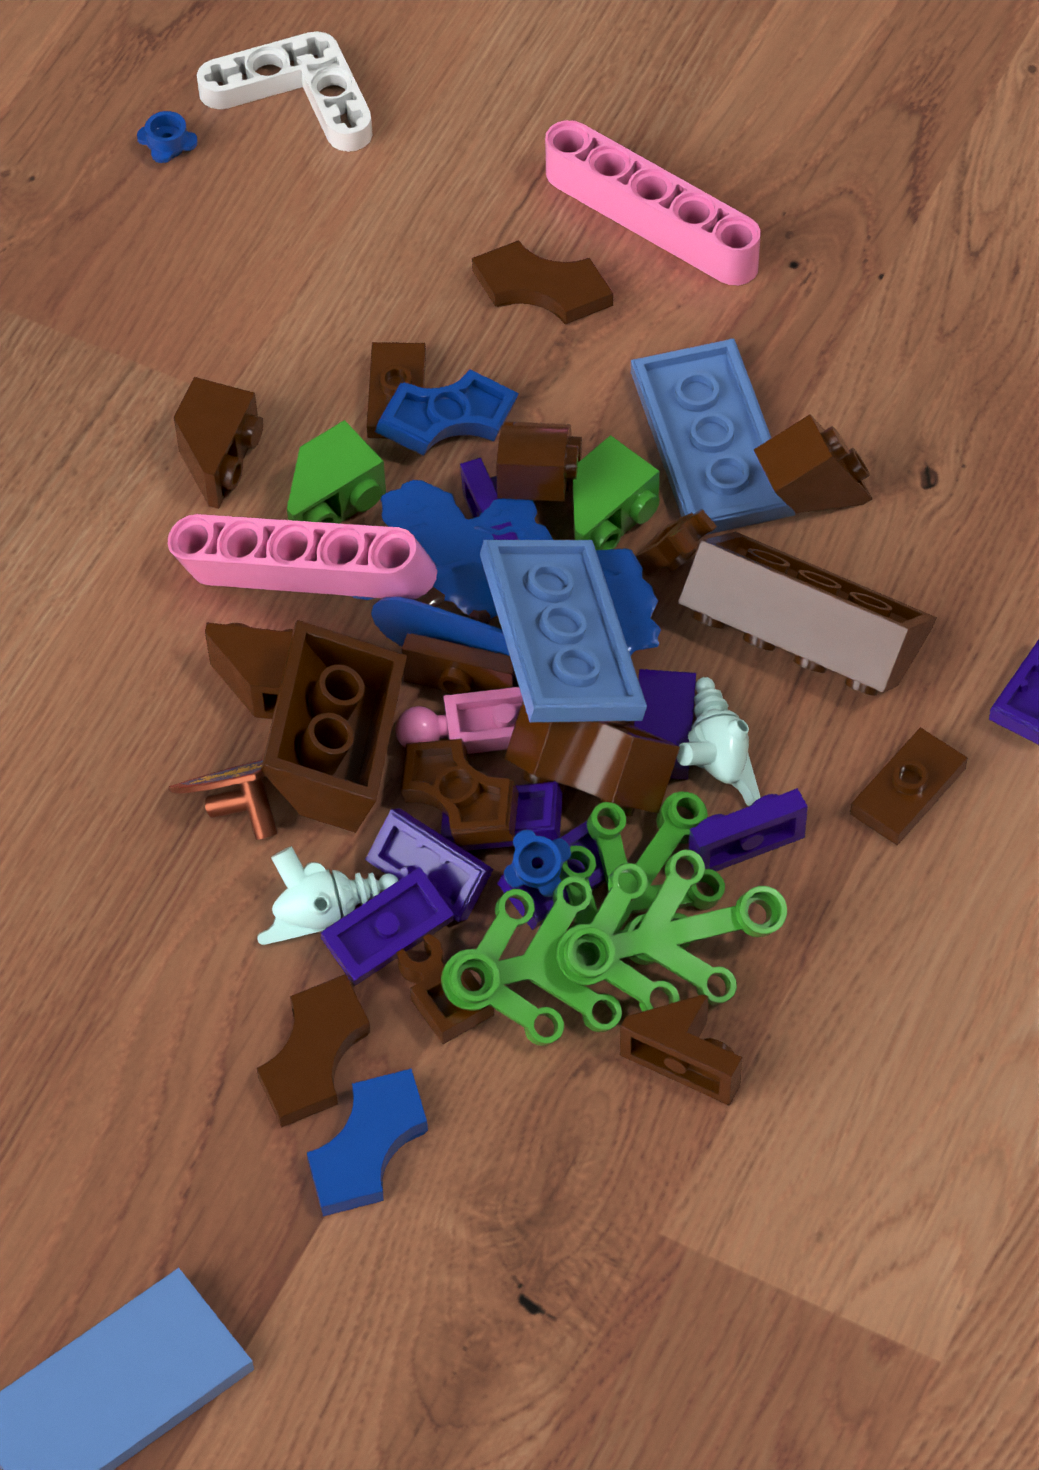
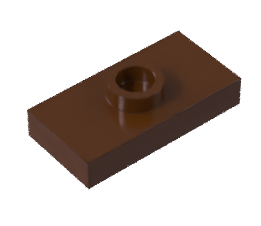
(390, 366)
(455, 666)
(908, 786)

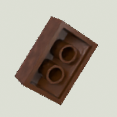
(332, 724)

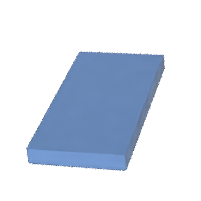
(708, 432)
(562, 631)
(120, 1383)

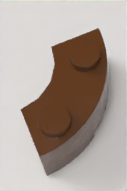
(536, 460)
(596, 757)

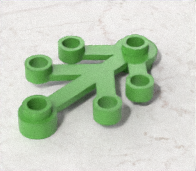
(672, 831)
(659, 936)
(536, 965)

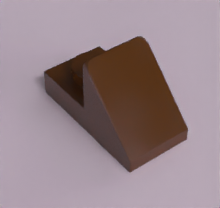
(670, 1044)

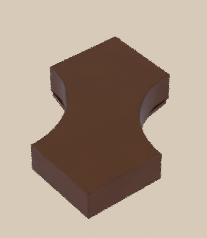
(520, 277)
(477, 805)
(303, 1072)

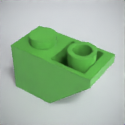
(335, 477)
(612, 494)

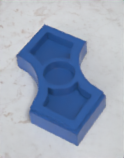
(428, 415)
(353, 1164)

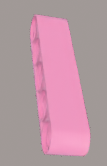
(652, 202)
(302, 556)

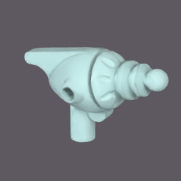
(719, 742)
(315, 897)

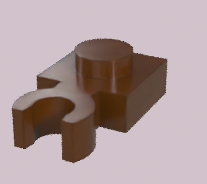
(675, 542)
(428, 995)

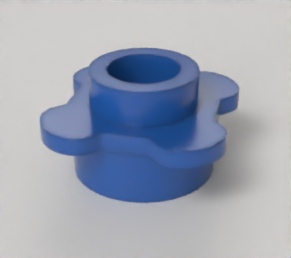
(166, 136)
(529, 847)

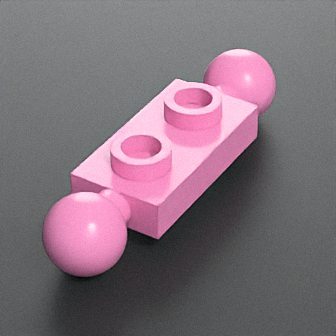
(479, 718)

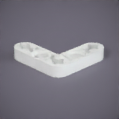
(307, 72)

